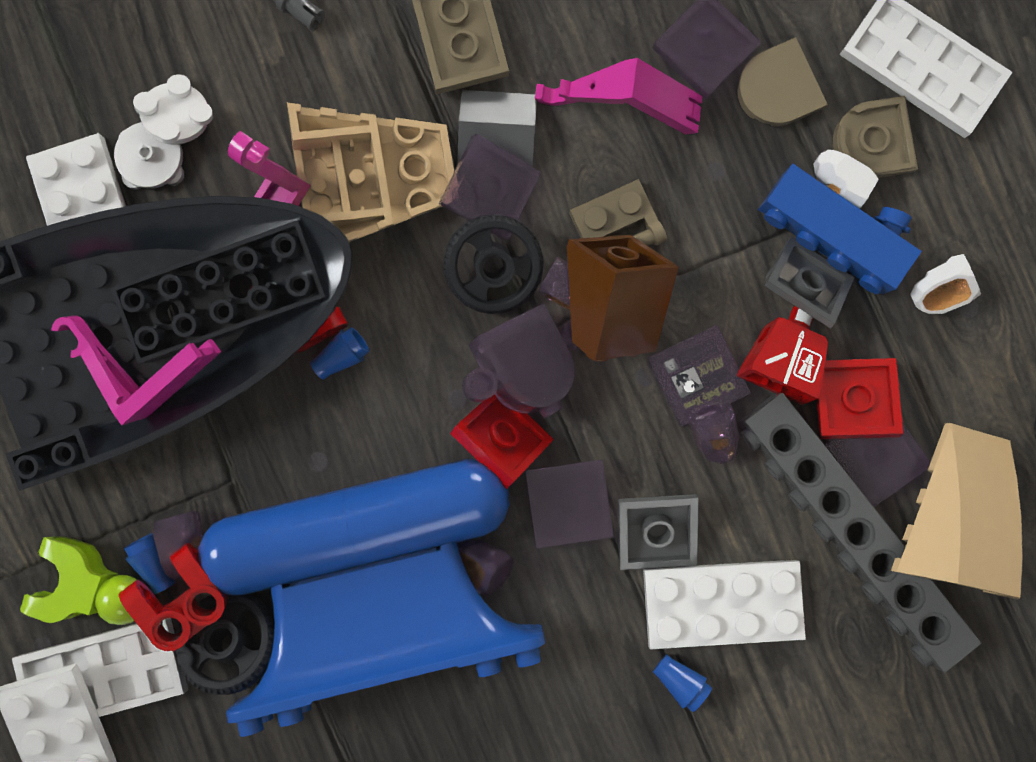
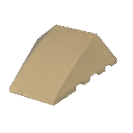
(368, 168)
(968, 516)

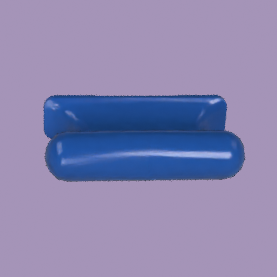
(367, 587)

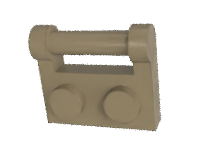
(617, 212)

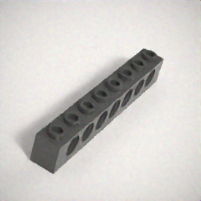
(949, 636)

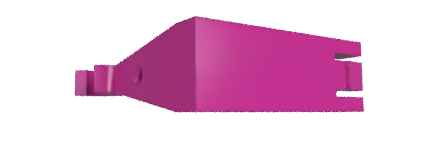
(633, 84)
(279, 182)
(119, 390)

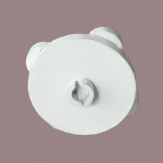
(173, 111)
(147, 161)

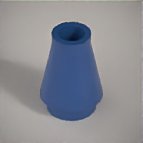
(341, 353)
(145, 561)
(683, 683)

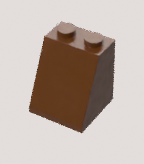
(617, 295)

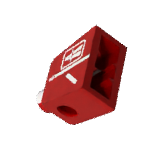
(788, 358)

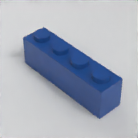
(838, 231)

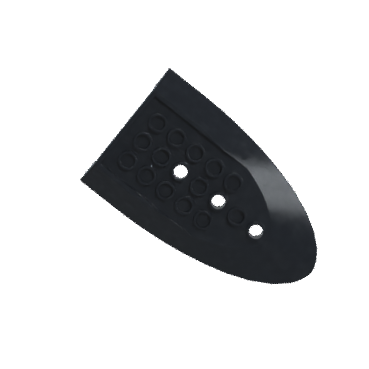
(122, 275)

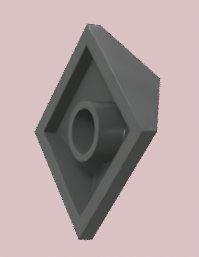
(501, 119)
(809, 282)
(657, 531)

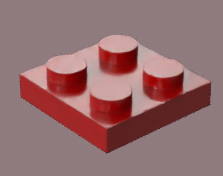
(860, 399)
(501, 439)

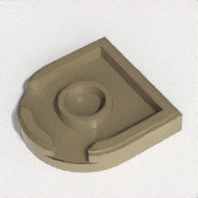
(780, 86)
(878, 136)

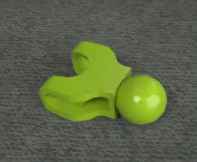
(83, 585)

